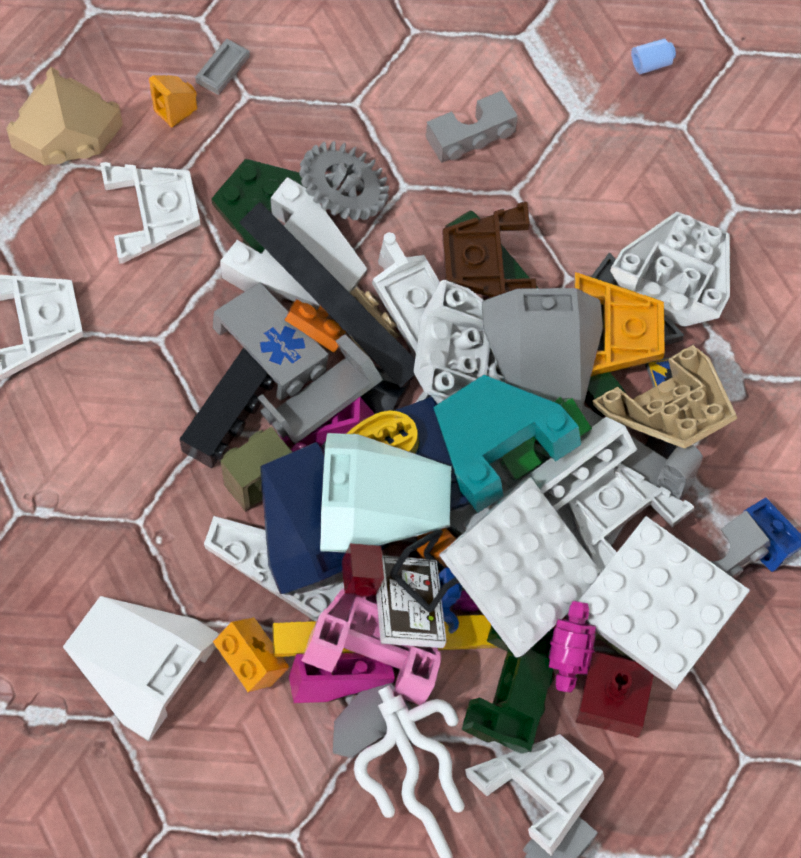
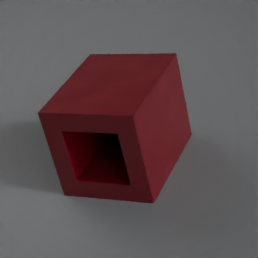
(362, 569)

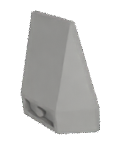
(545, 339)

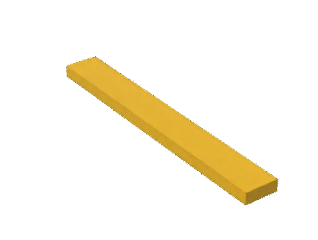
(472, 633)

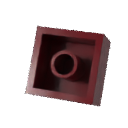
(615, 695)

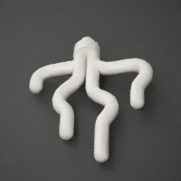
(399, 727)

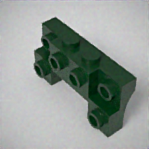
(518, 698)

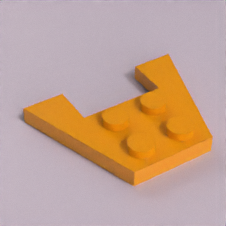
(630, 325)

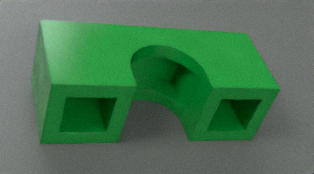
(523, 457)

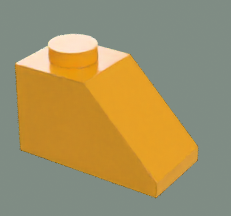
(172, 98)

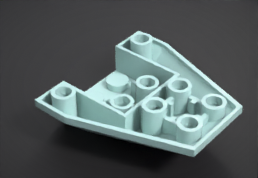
(379, 493)

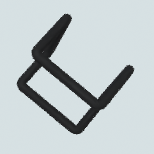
(433, 538)

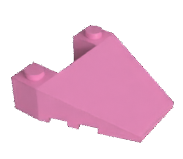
(354, 625)

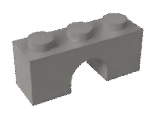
(453, 139)
(746, 544)

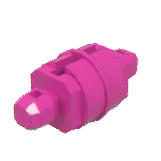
(572, 646)

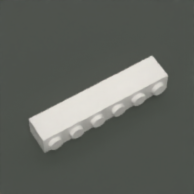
(563, 480)

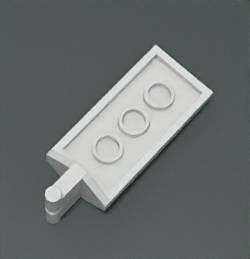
(404, 288)

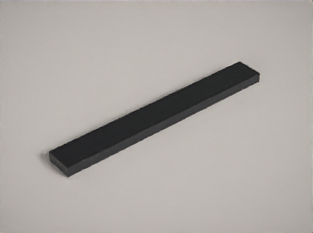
(330, 294)

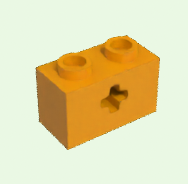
(250, 654)

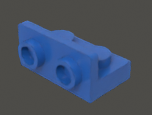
(783, 536)

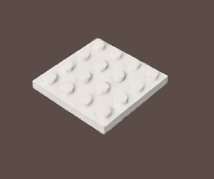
(521, 566)
(661, 602)

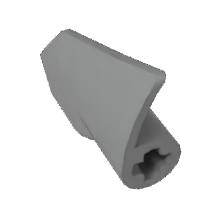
(360, 723)

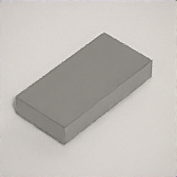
(222, 66)

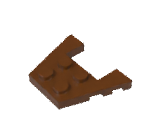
(475, 252)

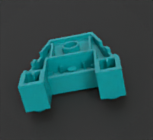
(490, 421)

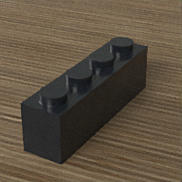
(226, 410)

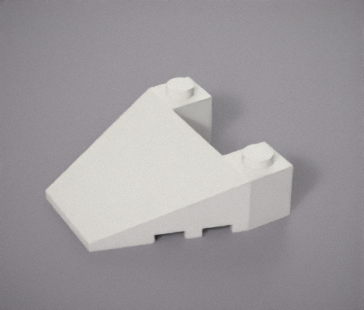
(314, 230)

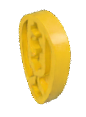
(389, 424)

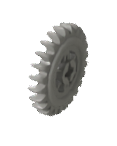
(358, 178)

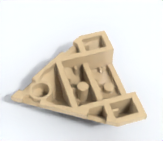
(63, 122)

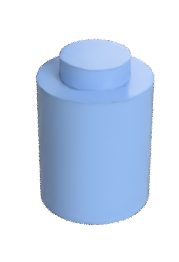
(653, 56)

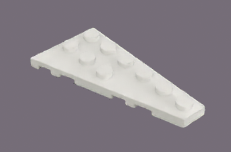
(246, 551)

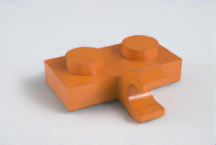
(315, 324)

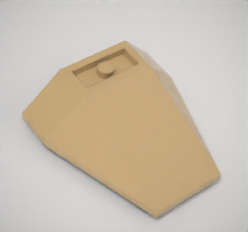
(678, 409)

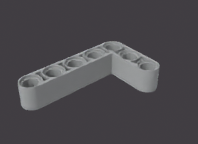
(673, 474)

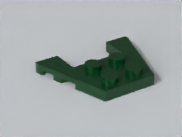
(244, 189)

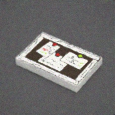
(401, 616)

